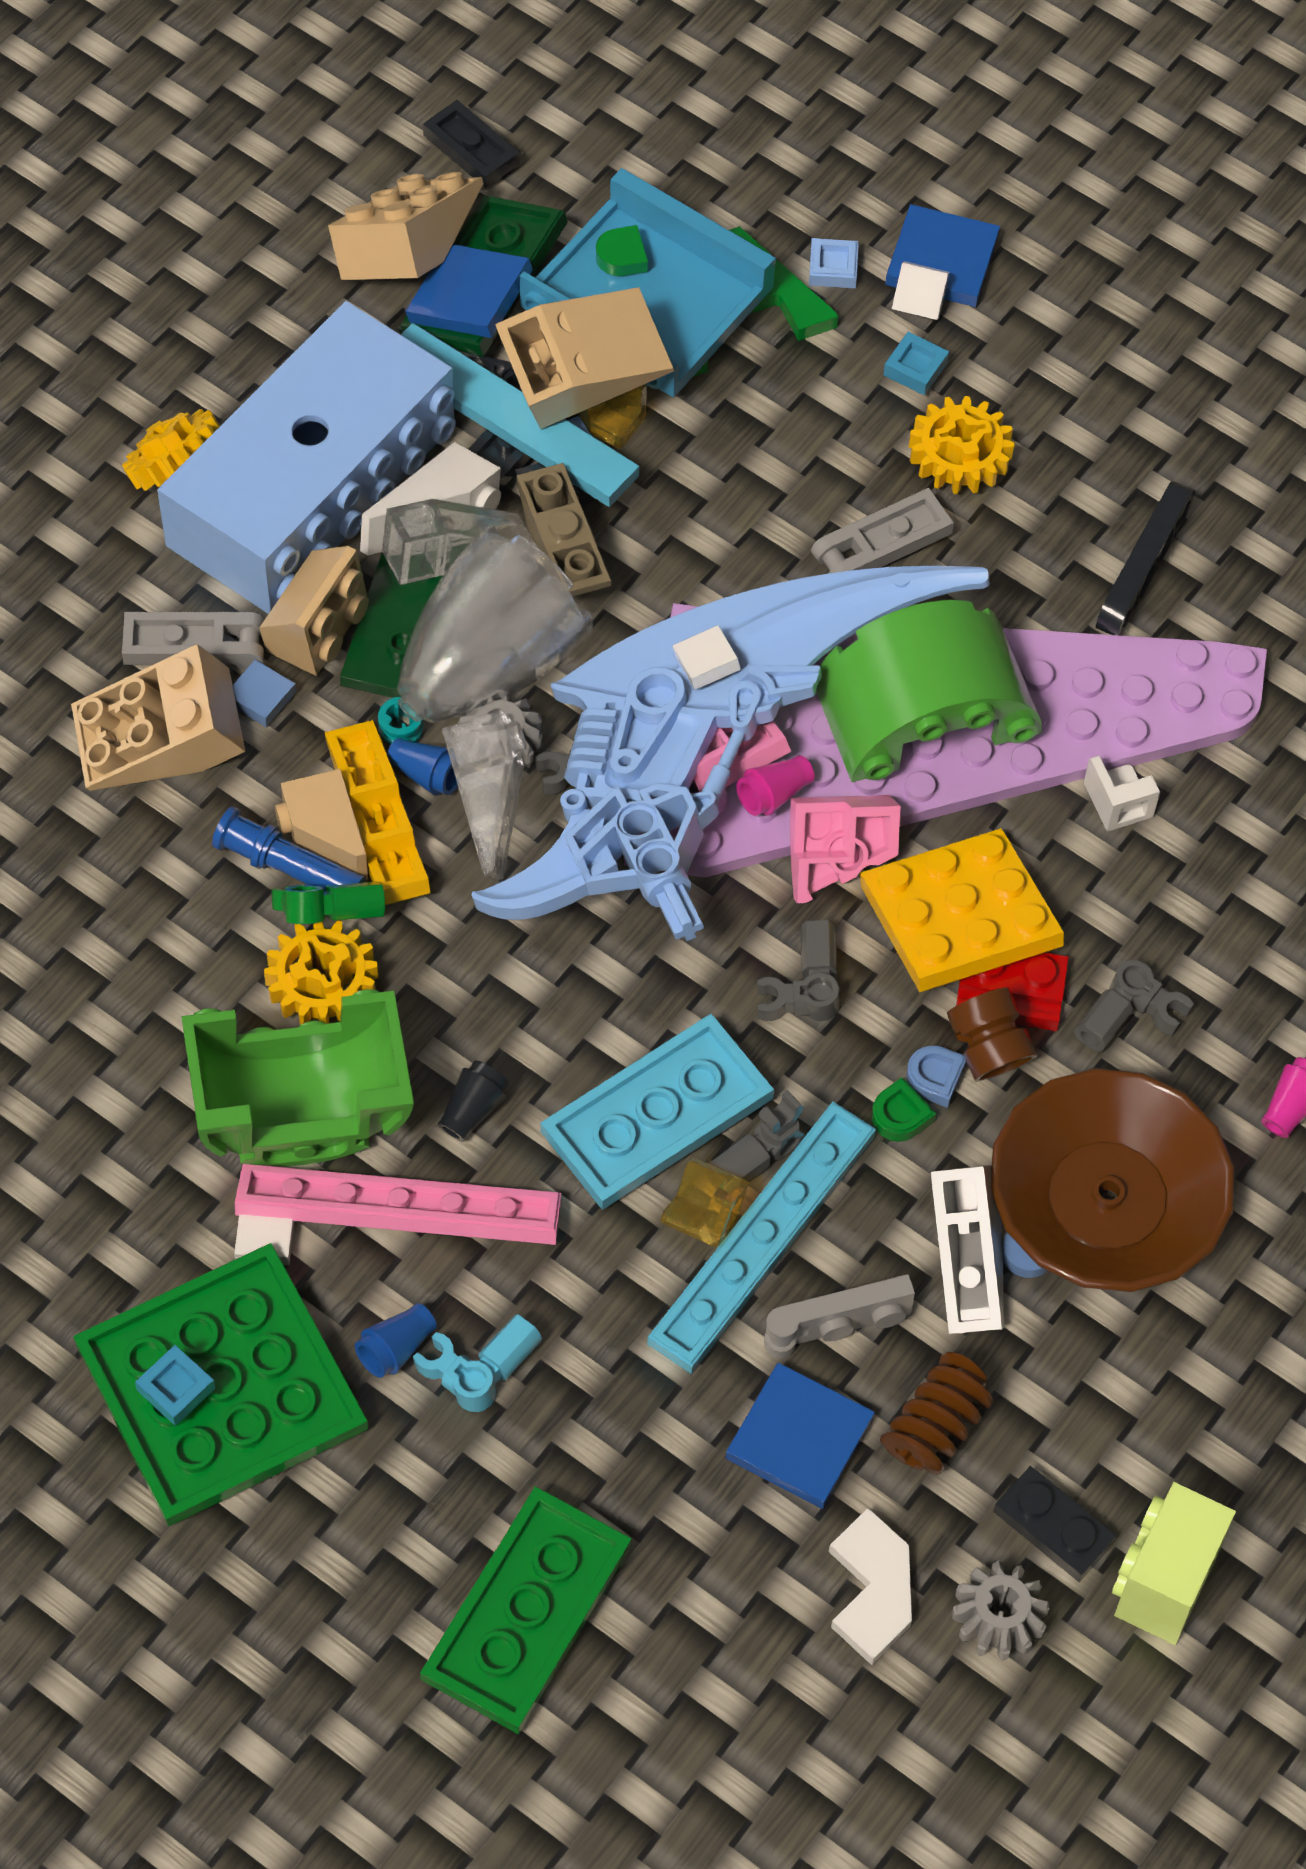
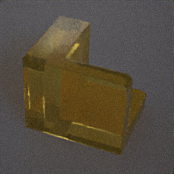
(617, 417)
(706, 1203)

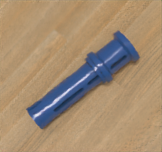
(268, 848)

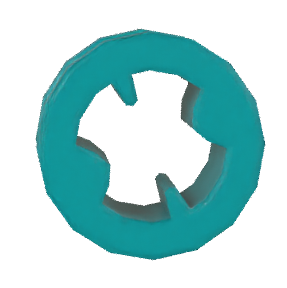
(391, 710)

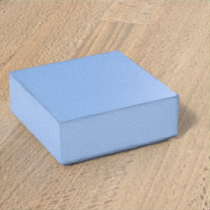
(833, 263)

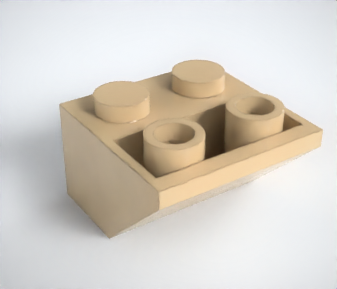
(317, 609)

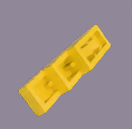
(378, 811)

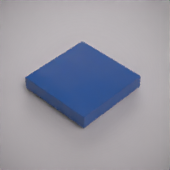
(946, 244)
(469, 291)
(800, 1435)

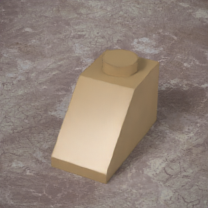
(322, 819)

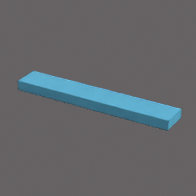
(506, 414)
(761, 1237)

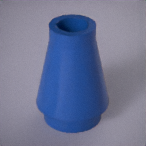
(424, 764)
(393, 1341)

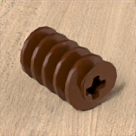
(938, 1414)

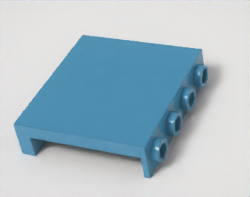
(696, 279)

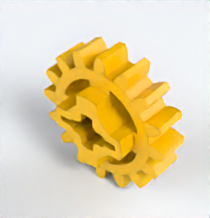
(961, 445)
(168, 447)
(334, 956)

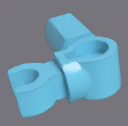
(475, 1380)

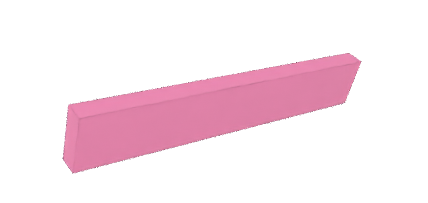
(399, 1204)

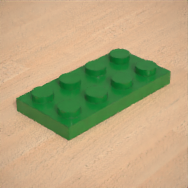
(526, 1610)

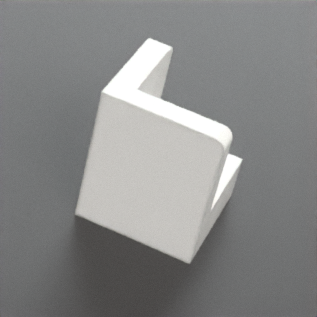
(1119, 794)

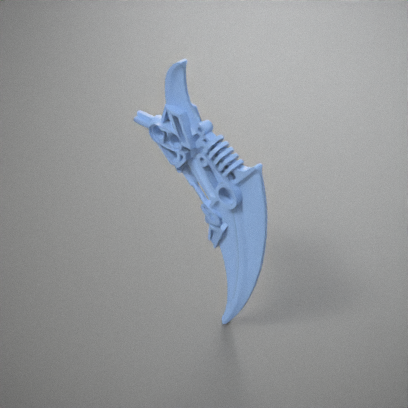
(651, 729)

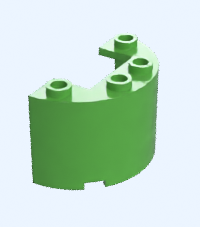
(919, 678)
(300, 1089)

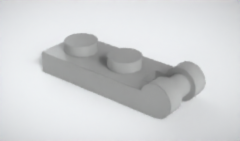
(885, 534)
(158, 635)
(838, 1314)

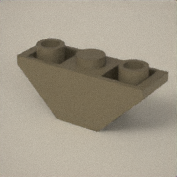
(561, 527)

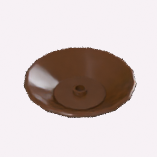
(1120, 1137)

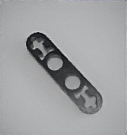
(1145, 559)

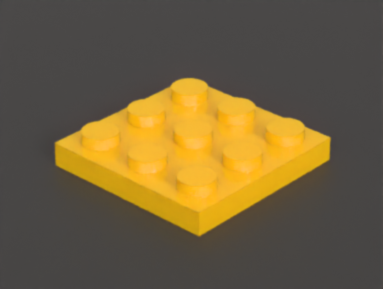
(961, 910)

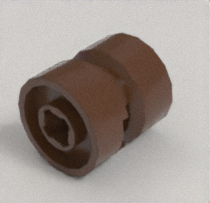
(991, 1033)

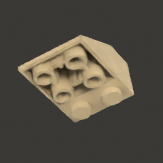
(403, 227)
(583, 352)
(159, 722)

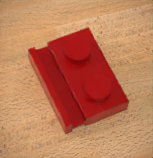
(1034, 983)

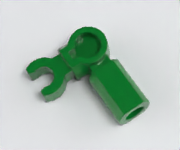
(339, 902)

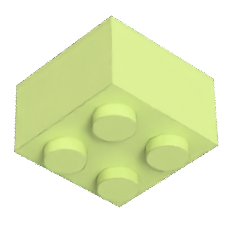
(1170, 1561)

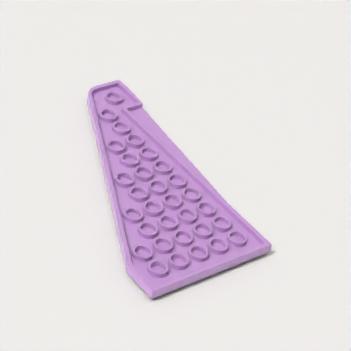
(1094, 697)

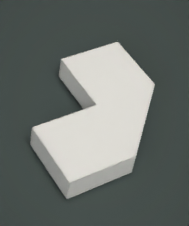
(883, 1566)

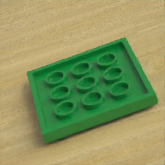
(272, 1377)

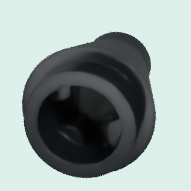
(473, 1099)

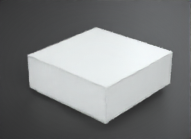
(920, 290)
(706, 657)
(261, 1230)

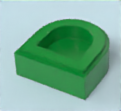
(621, 252)
(901, 1112)

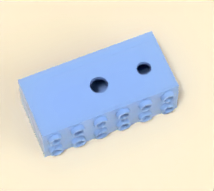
(308, 455)

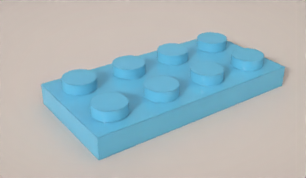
(656, 1111)

